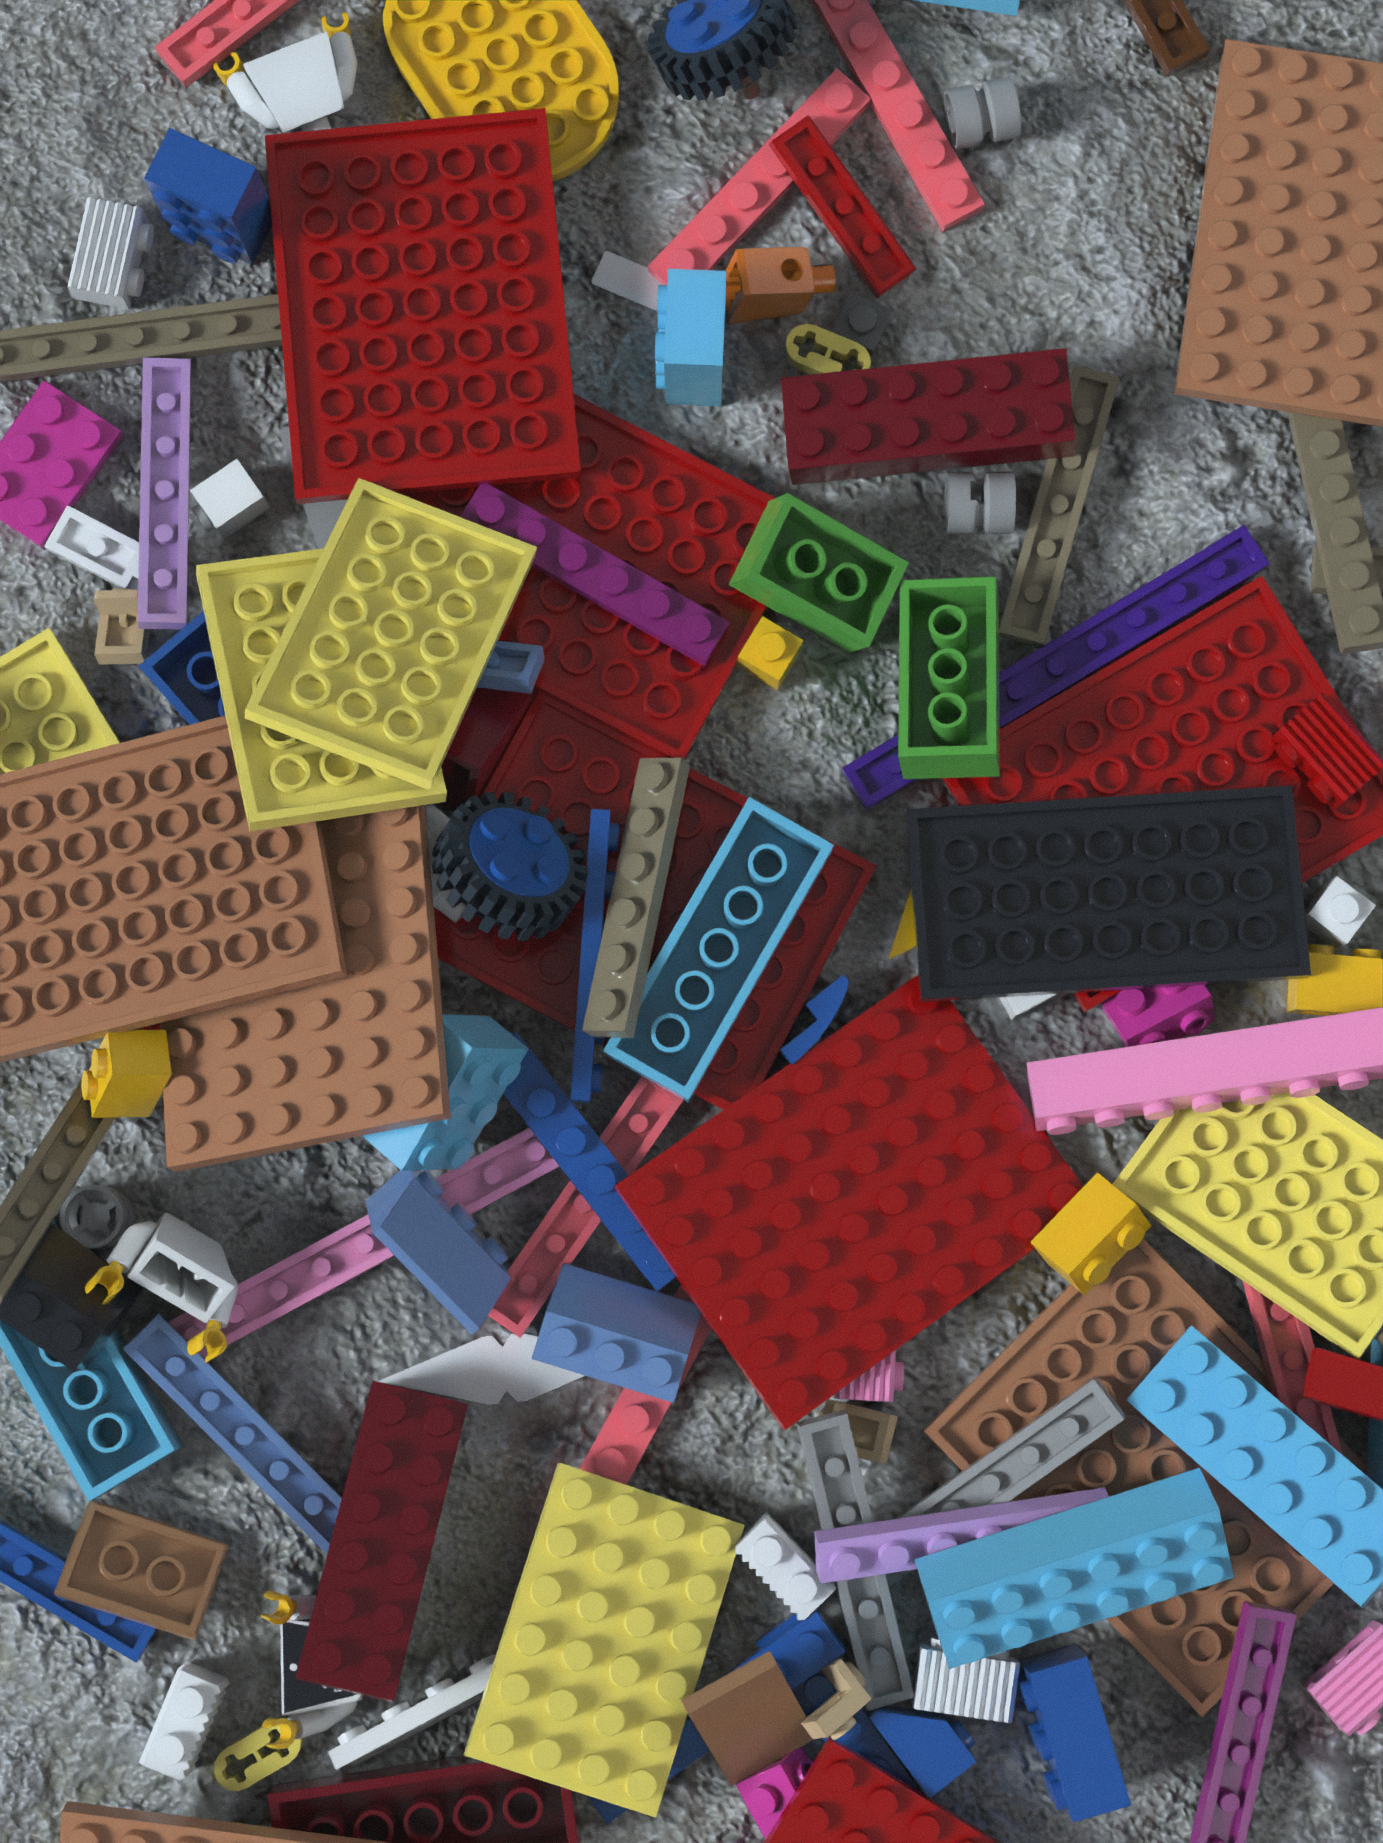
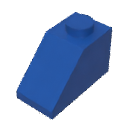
(926, 1744)

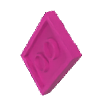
(50, 461)

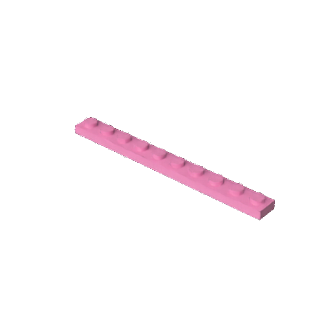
(357, 1249)

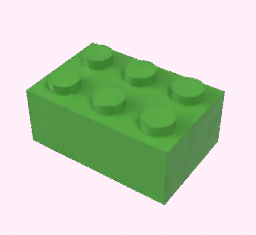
(818, 573)

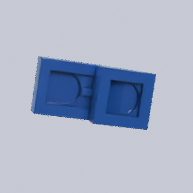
(822, 1011)

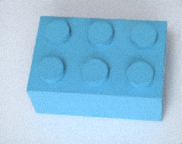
(691, 337)
(480, 1066)

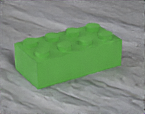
(949, 678)

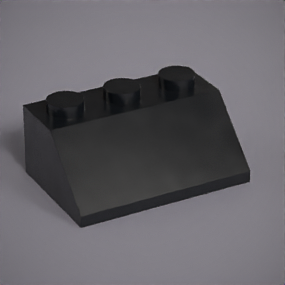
(52, 1305)

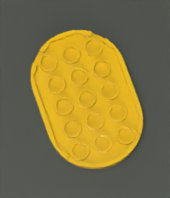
(507, 59)

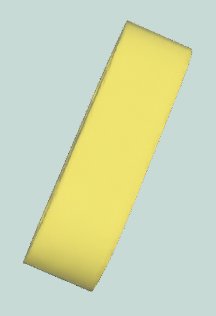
(825, 342)
(262, 1766)

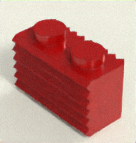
(1327, 751)

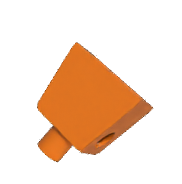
(773, 283)

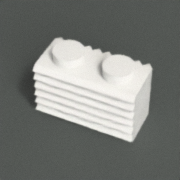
(110, 253)
(783, 1566)
(970, 1690)
(184, 1721)

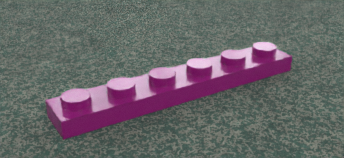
(601, 576)
(1243, 1724)

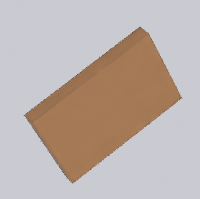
(142, 1570)
(748, 1718)

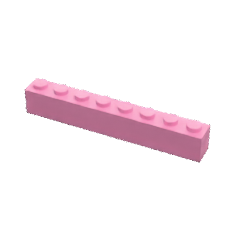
(1207, 1071)

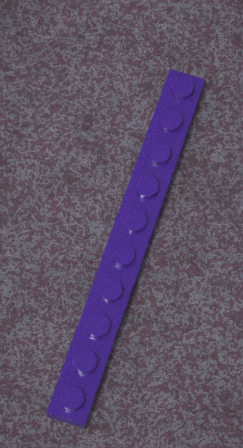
(1089, 647)

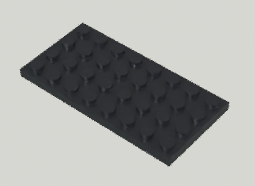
(1107, 894)

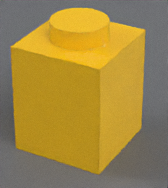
(769, 653)

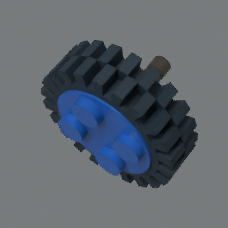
(720, 44)
(509, 866)

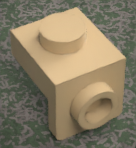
(118, 632)
(870, 1429)
(837, 1713)

